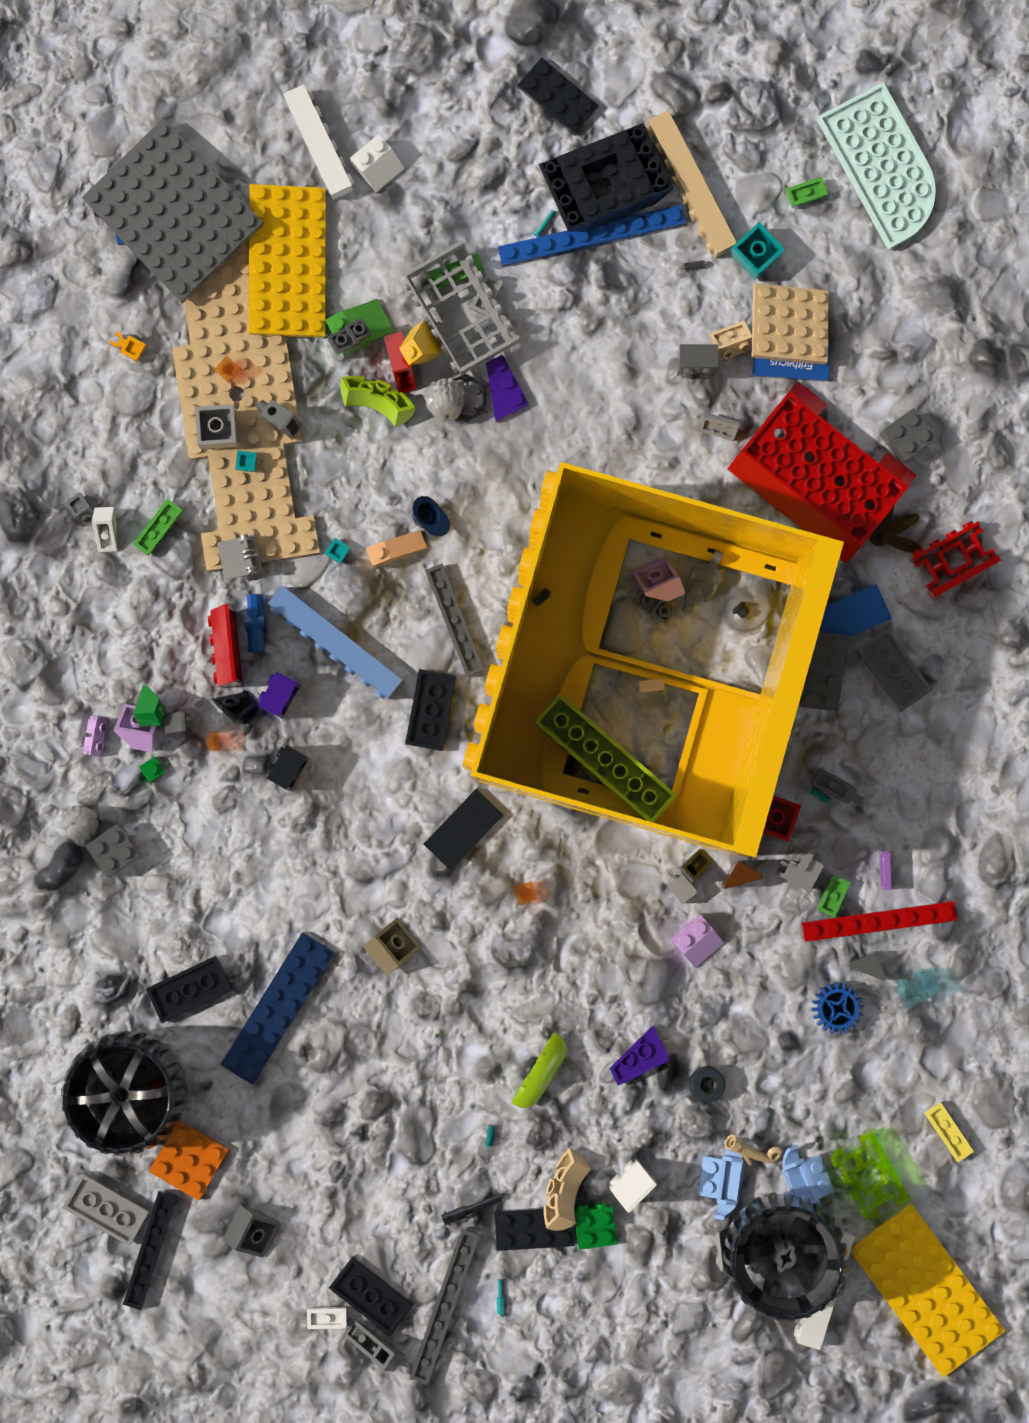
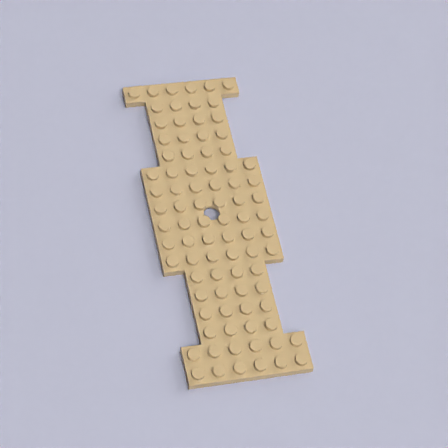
(244, 500)

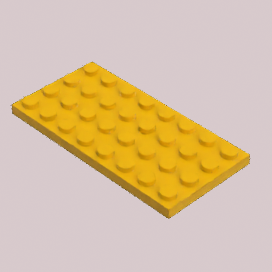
(287, 261)
(926, 1290)

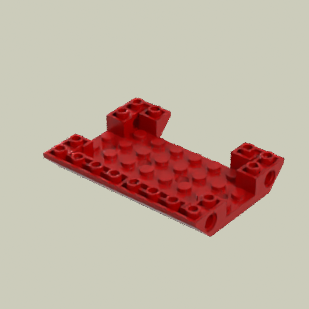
(808, 490)

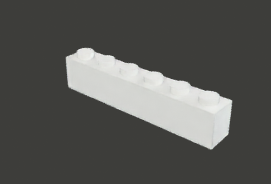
(318, 142)
(812, 1330)

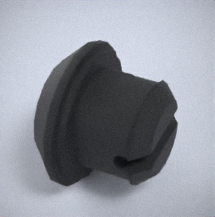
(741, 610)

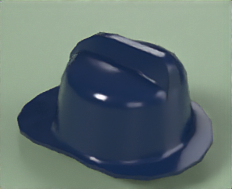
(430, 516)

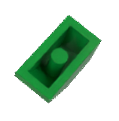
(149, 708)

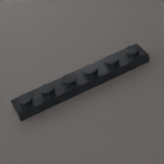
(150, 1250)

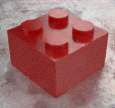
(781, 818)

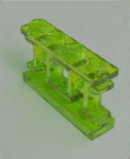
(882, 1168)

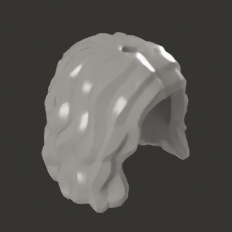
(445, 399)
(86, 824)

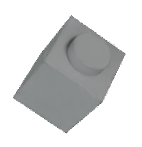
(681, 888)

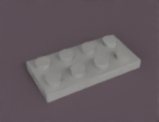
(106, 1209)

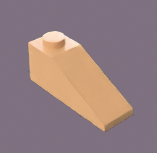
(396, 548)

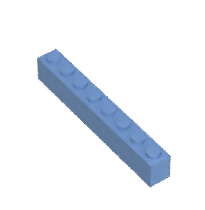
(335, 642)

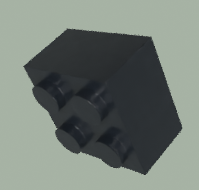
(287, 767)

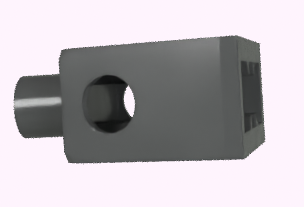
(279, 418)

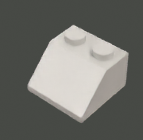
(377, 163)

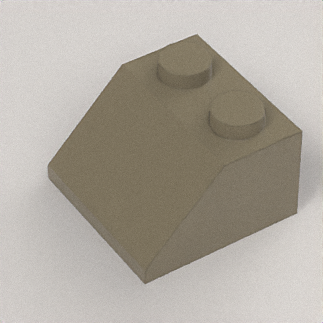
(391, 946)

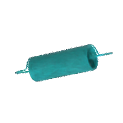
(820, 795)
(490, 1136)

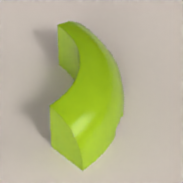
(378, 396)
(541, 1073)

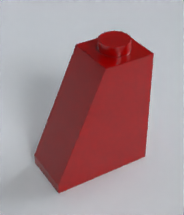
(401, 370)

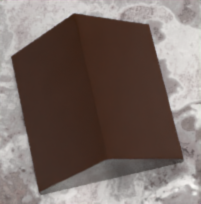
(739, 874)

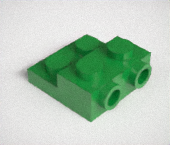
(595, 1226)

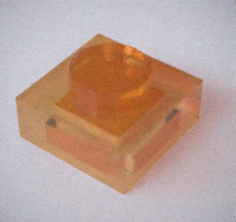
(227, 369)
(213, 741)
(525, 893)

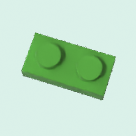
(806, 192)
(833, 896)

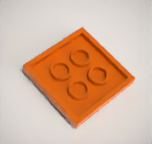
(189, 1160)

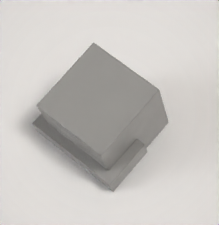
(800, 869)

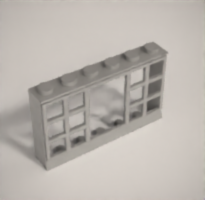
(486, 295)

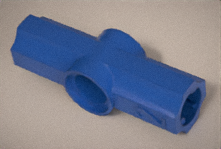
(255, 623)

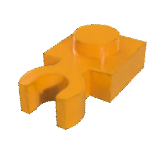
(130, 347)

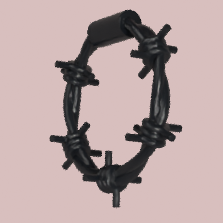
(483, 390)

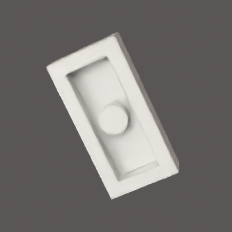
(327, 1318)

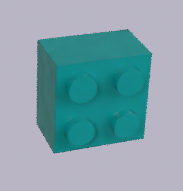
(757, 251)

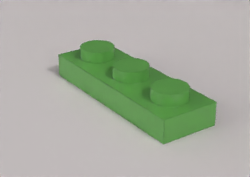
(460, 276)
(158, 527)

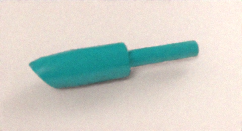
(500, 1300)

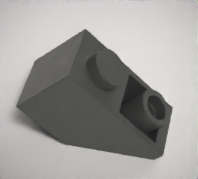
(178, 723)

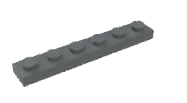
(454, 620)

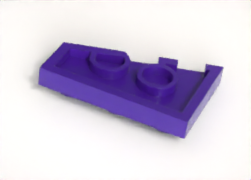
(504, 389)
(640, 1058)

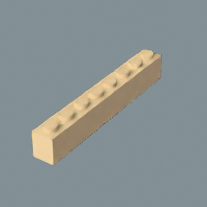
(691, 184)

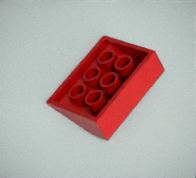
(226, 646)

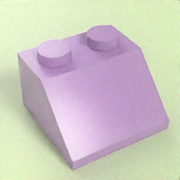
(696, 940)

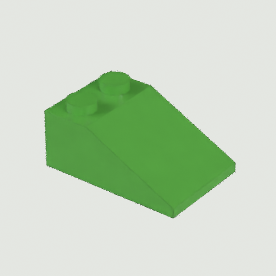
(372, 315)

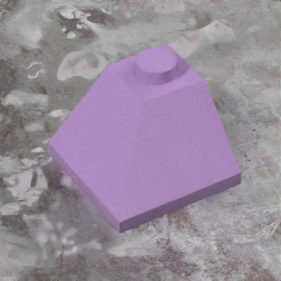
(659, 580)
(135, 736)

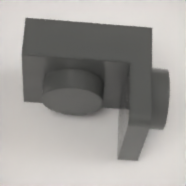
(80, 509)

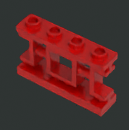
(961, 572)

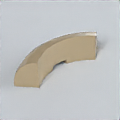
(563, 1190)

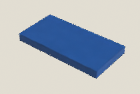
(855, 613)

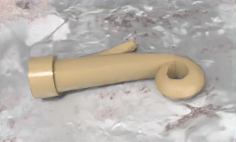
(736, 1144)

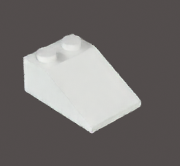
(632, 1185)

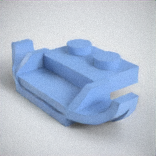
(806, 1176)
(723, 1181)

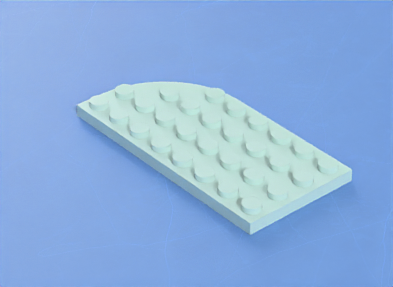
(882, 163)

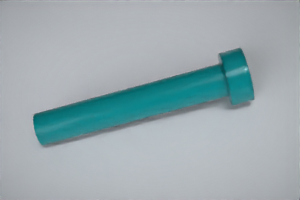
(538, 233)

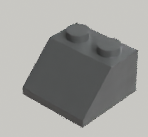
(251, 1231)

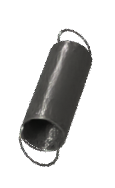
(694, 265)

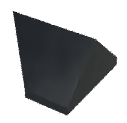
(236, 705)

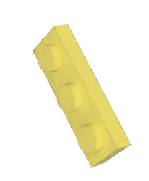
(948, 1132)

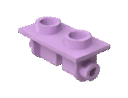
(95, 744)

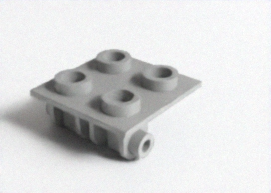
(239, 556)

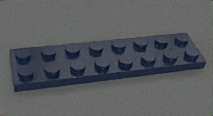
(277, 1008)

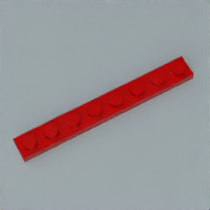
(879, 921)

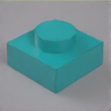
(246, 461)
(337, 551)

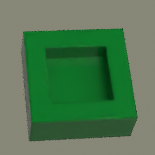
(152, 769)

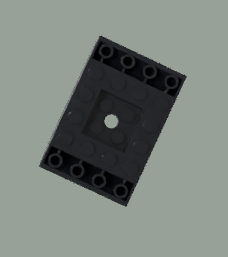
(622, 159)

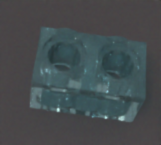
(919, 993)

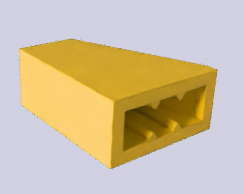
(420, 345)

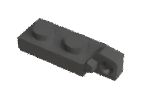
(836, 787)

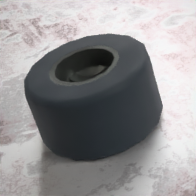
(707, 1090)

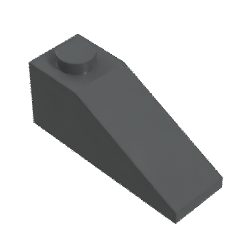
(374, 1346)

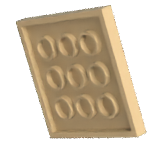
(790, 324)

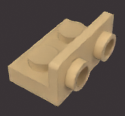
(732, 340)

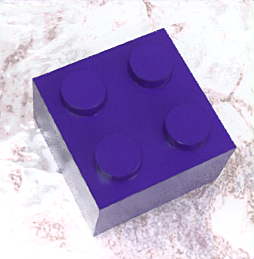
(278, 694)

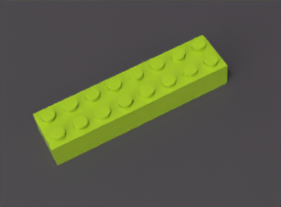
(605, 759)

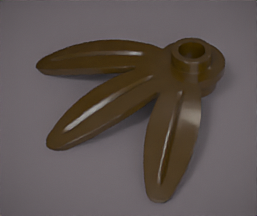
(889, 530)

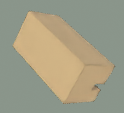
(651, 685)

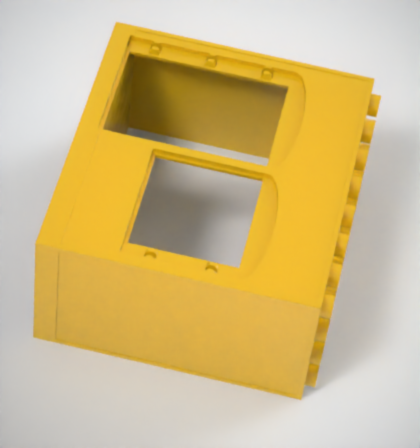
(734, 734)

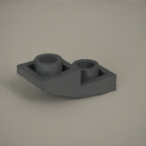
(349, 336)
(655, 607)

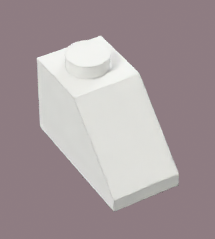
(105, 529)

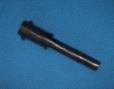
(460, 1213)

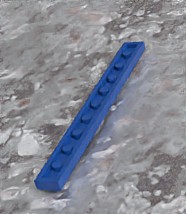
(612, 231)

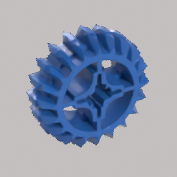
(833, 1015)

